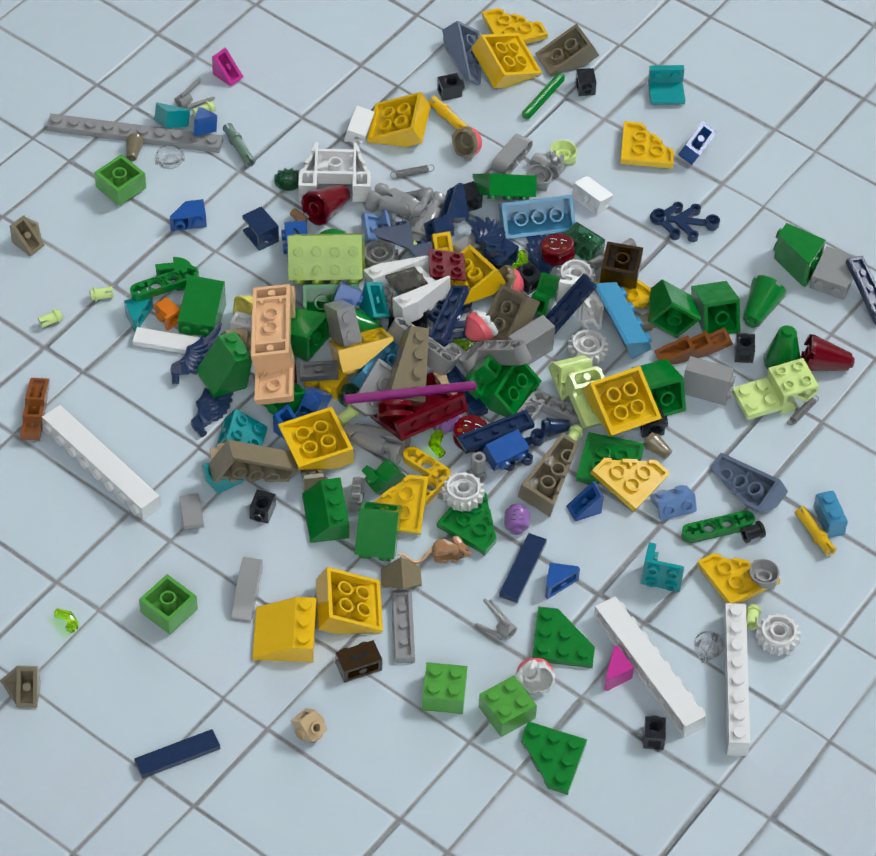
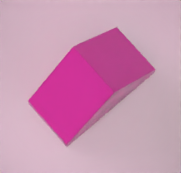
(225, 67)
(619, 669)

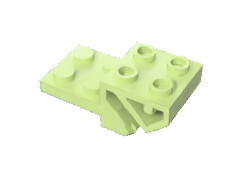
(570, 378)
(777, 390)

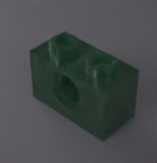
(586, 242)

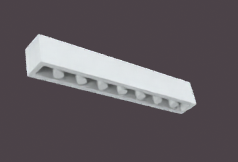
(101, 462)
(650, 666)
(736, 680)

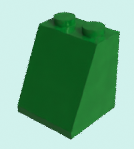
(798, 252)
(201, 306)
(717, 307)
(672, 309)
(308, 333)
(226, 365)
(666, 386)
(378, 530)

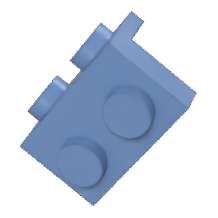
(371, 221)
(674, 502)

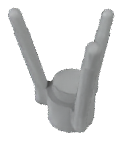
(184, 99)
(505, 627)

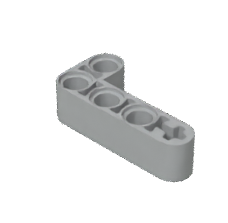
(503, 351)
(439, 358)

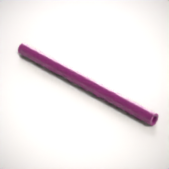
(409, 392)

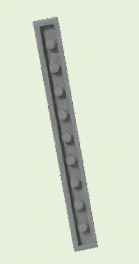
(121, 131)

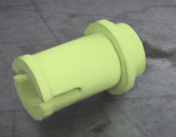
(208, 106)
(101, 293)
(50, 318)
(347, 415)
(575, 432)
(752, 615)

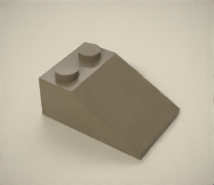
(567, 52)
(511, 311)

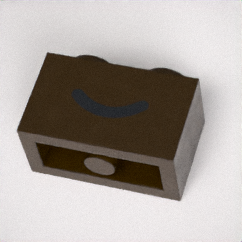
(358, 661)

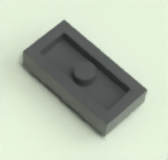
(318, 370)

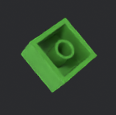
(120, 180)
(168, 604)
(444, 688)
(507, 706)

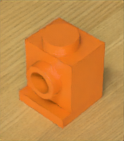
(167, 313)

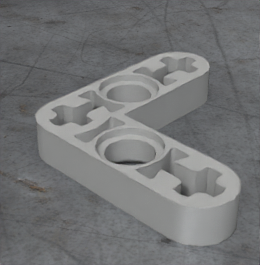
(538, 402)

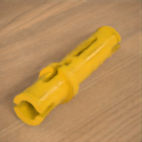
(443, 110)
(819, 537)

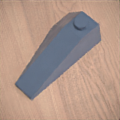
(459, 40)
(749, 484)

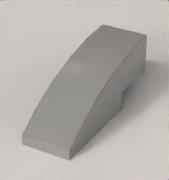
(247, 589)

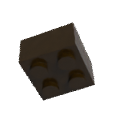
(621, 264)

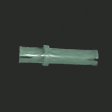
(236, 140)

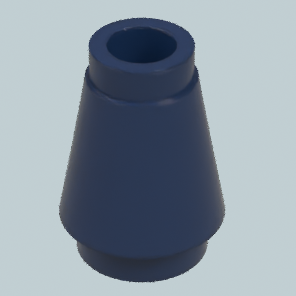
(555, 426)

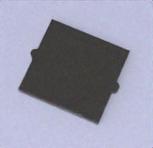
(406, 280)

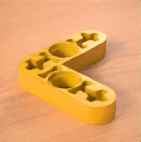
(433, 472)

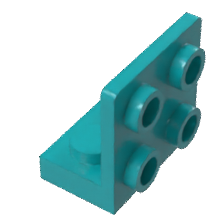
(666, 84)
(242, 428)
(661, 573)

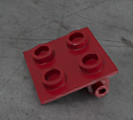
(446, 264)

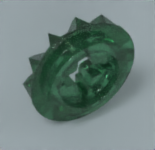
(287, 184)

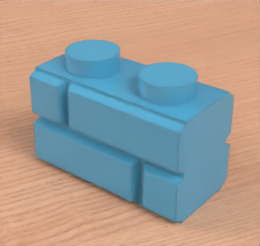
(830, 513)

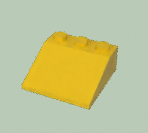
(505, 59)
(400, 121)
(480, 276)
(357, 355)
(622, 401)
(318, 440)
(348, 603)
(285, 630)

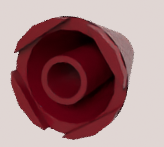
(324, 203)
(826, 356)

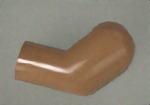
(296, 214)

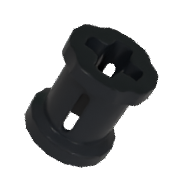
(753, 531)

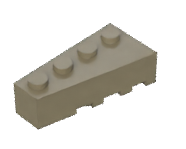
(411, 362)
(252, 462)
(547, 478)

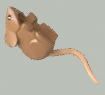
(445, 550)

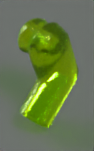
(523, 259)
(466, 344)
(435, 443)
(68, 616)

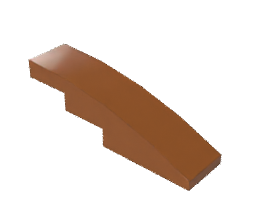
(697, 346)
(34, 409)

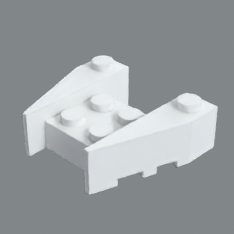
(335, 167)
(415, 302)

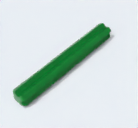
(541, 98)

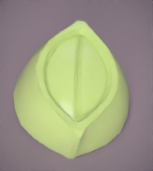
(566, 148)

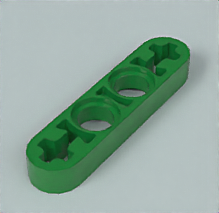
(162, 280)
(716, 523)

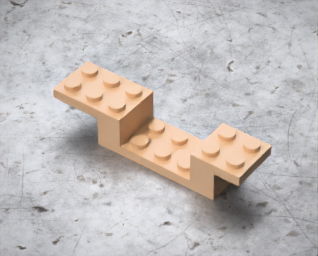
(271, 343)

